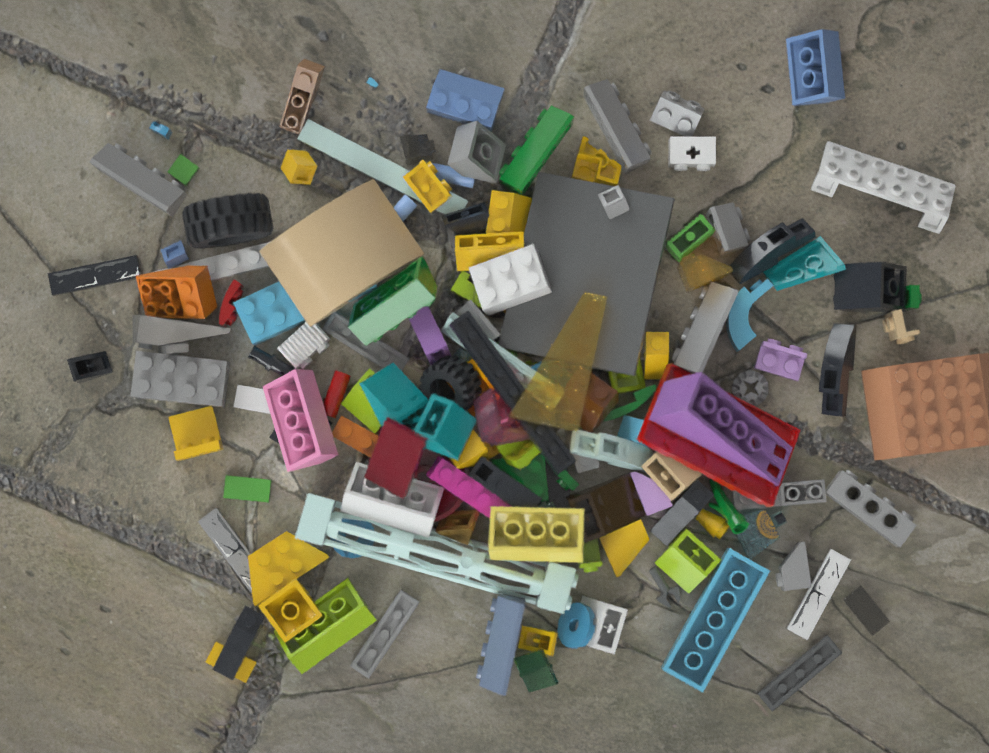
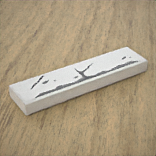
(819, 594)

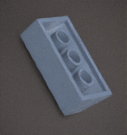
(502, 643)

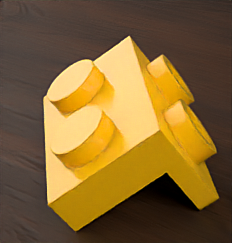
(428, 186)

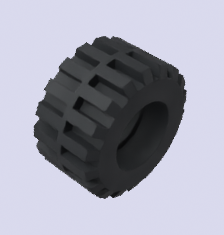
(458, 374)

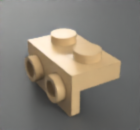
(895, 327)

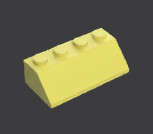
(536, 534)

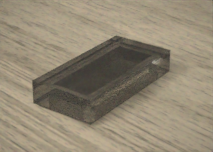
(866, 610)

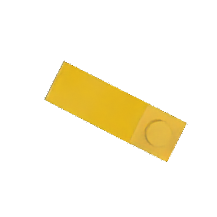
(479, 248)

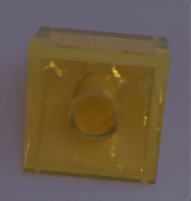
(701, 271)

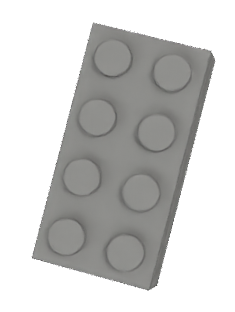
(180, 379)

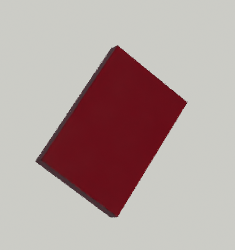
(395, 457)

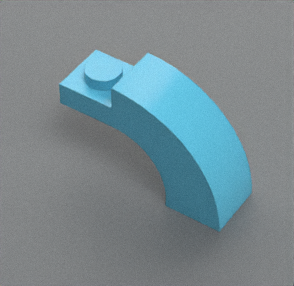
(737, 319)

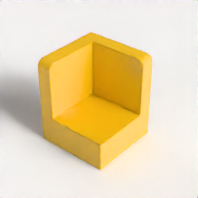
(298, 167)

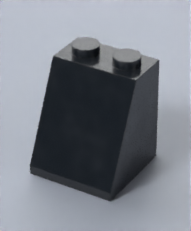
(870, 287)

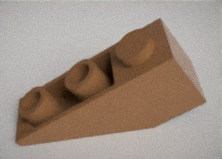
(301, 95)

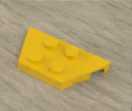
(280, 563)

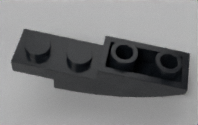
(765, 250)
(835, 369)

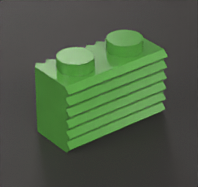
(690, 237)

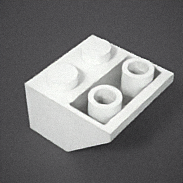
(608, 624)

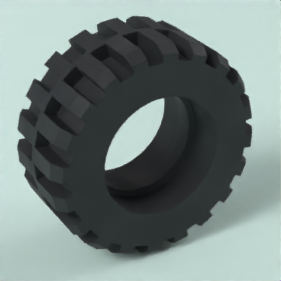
(227, 220)

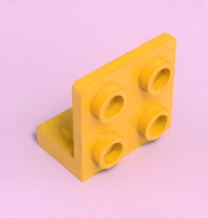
(195, 433)

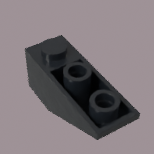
(504, 484)

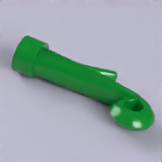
(725, 507)

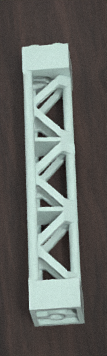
(550, 586)

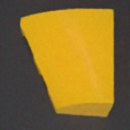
(595, 165)
(624, 545)

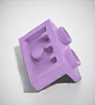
(780, 360)

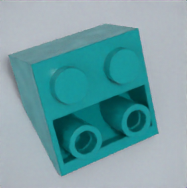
(445, 427)

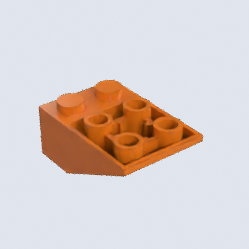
(177, 293)

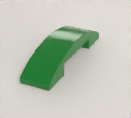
(639, 396)

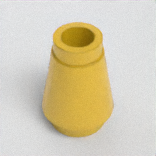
(714, 524)

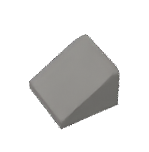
(614, 202)

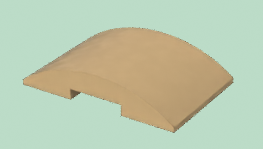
(340, 251)

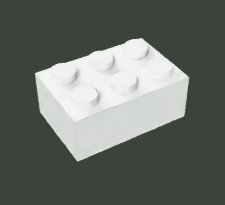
(510, 280)

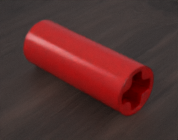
(336, 393)

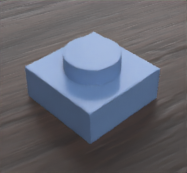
(174, 254)

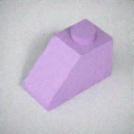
(650, 494)

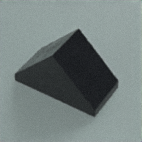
(89, 366)

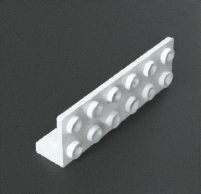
(887, 182)

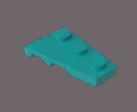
(804, 265)

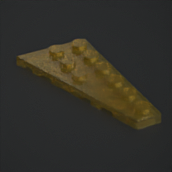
(561, 382)

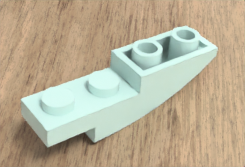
(611, 449)

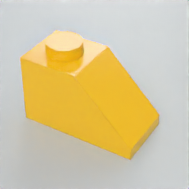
(655, 354)

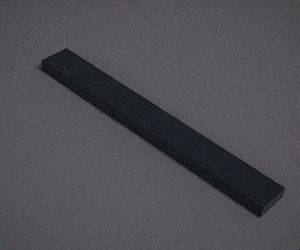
(509, 389)

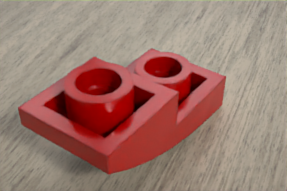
(227, 311)

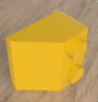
(507, 212)

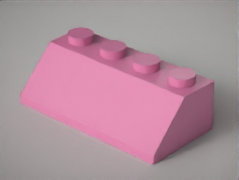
(300, 420)

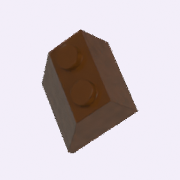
(598, 403)

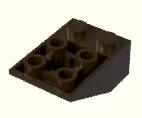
(607, 506)

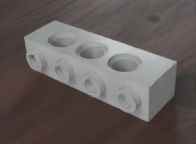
(903, 522)

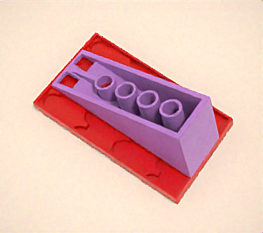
(718, 435)

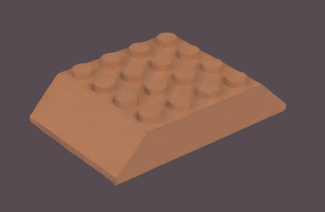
(928, 406)

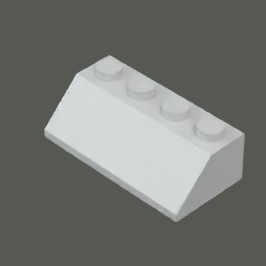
(374, 503)

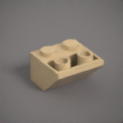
(670, 474)

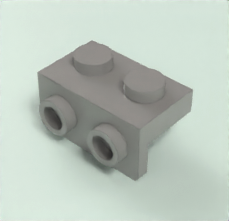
(677, 113)

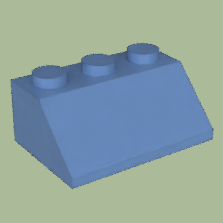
(815, 67)
(464, 99)

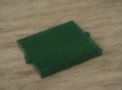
(536, 670)

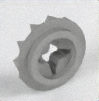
(750, 377)

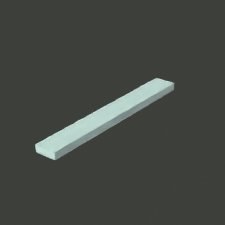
(367, 162)

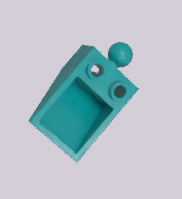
(394, 396)

